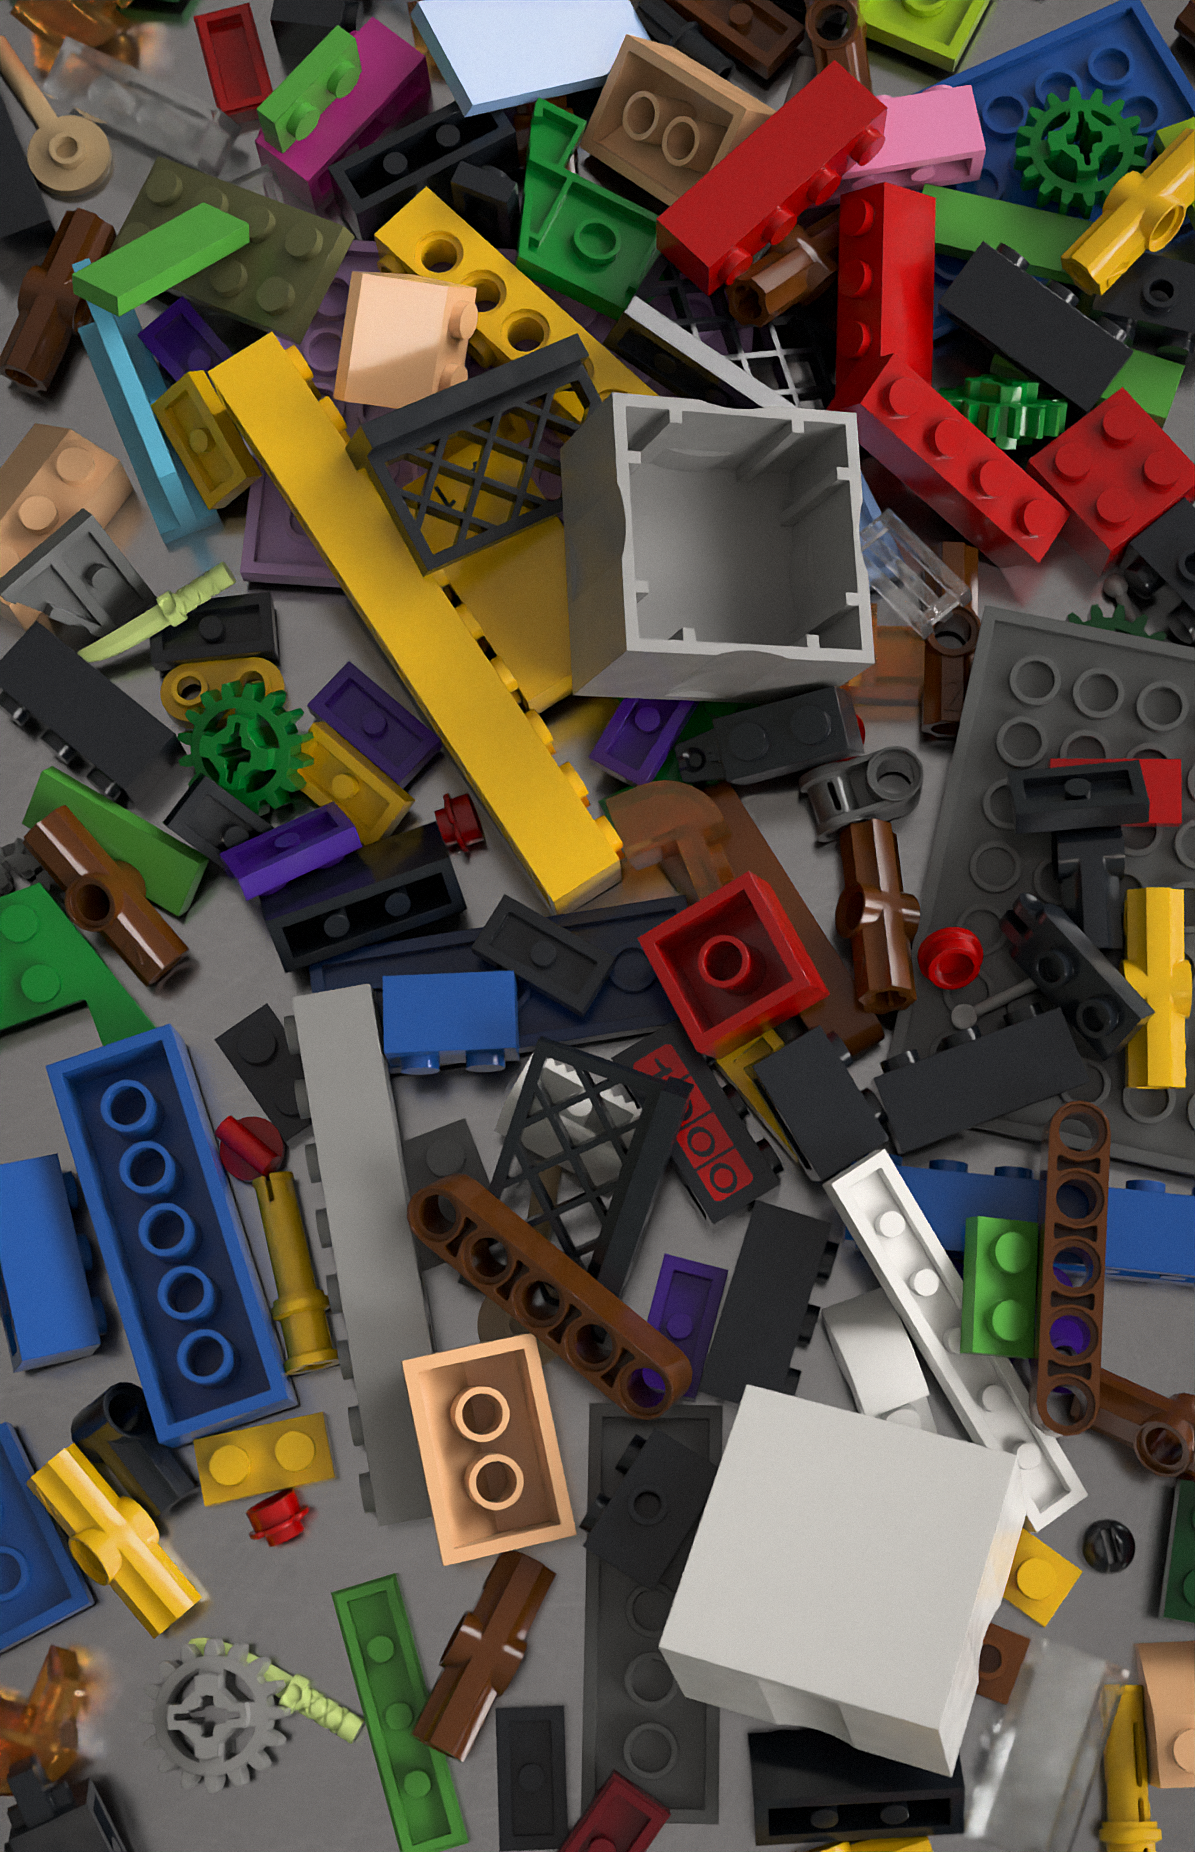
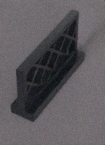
(692, 370)
(458, 413)
(641, 1169)

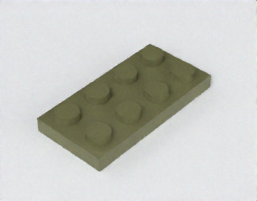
(266, 283)

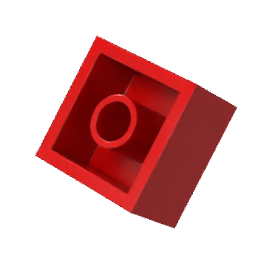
(1113, 477)
(733, 966)

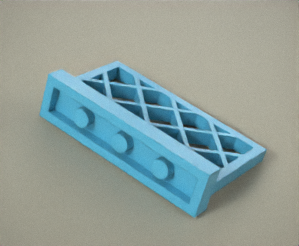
(130, 386)

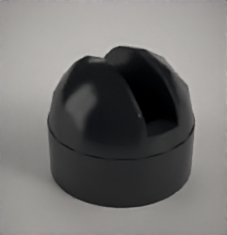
(1093, 1548)

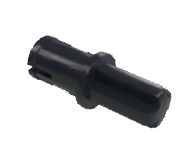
(671, 29)

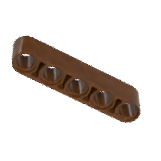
(750, 852)
(1087, 1240)
(582, 1298)

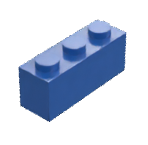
(44, 1267)

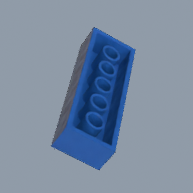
(171, 1236)

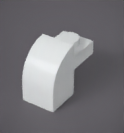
(879, 1360)

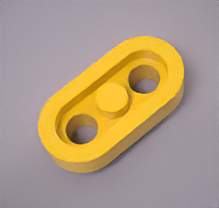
(211, 676)

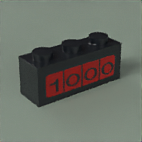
(713, 1148)

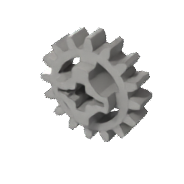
(211, 1740)

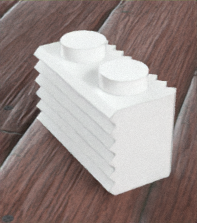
(578, 1119)

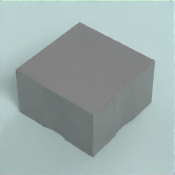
(714, 551)

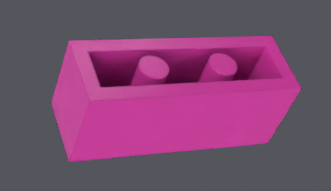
(387, 89)

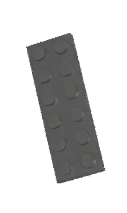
(630, 1697)

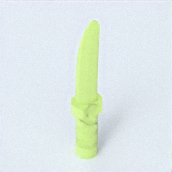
(169, 611)
(307, 1701)

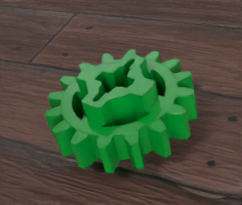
(1059, 166)
(1008, 409)
(257, 726)

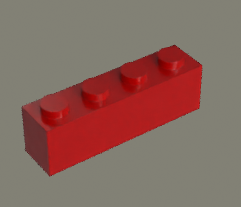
(772, 179)
(885, 278)
(950, 462)

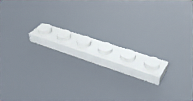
(929, 1302)

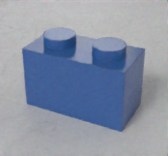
(451, 1021)

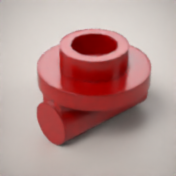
(250, 1147)

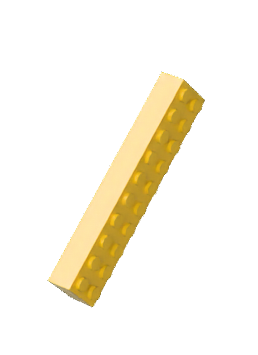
(421, 633)

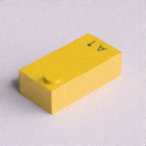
(513, 586)

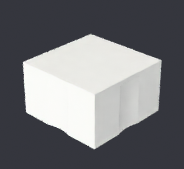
(846, 1577)

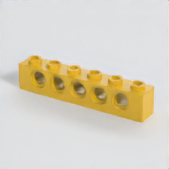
(432, 233)

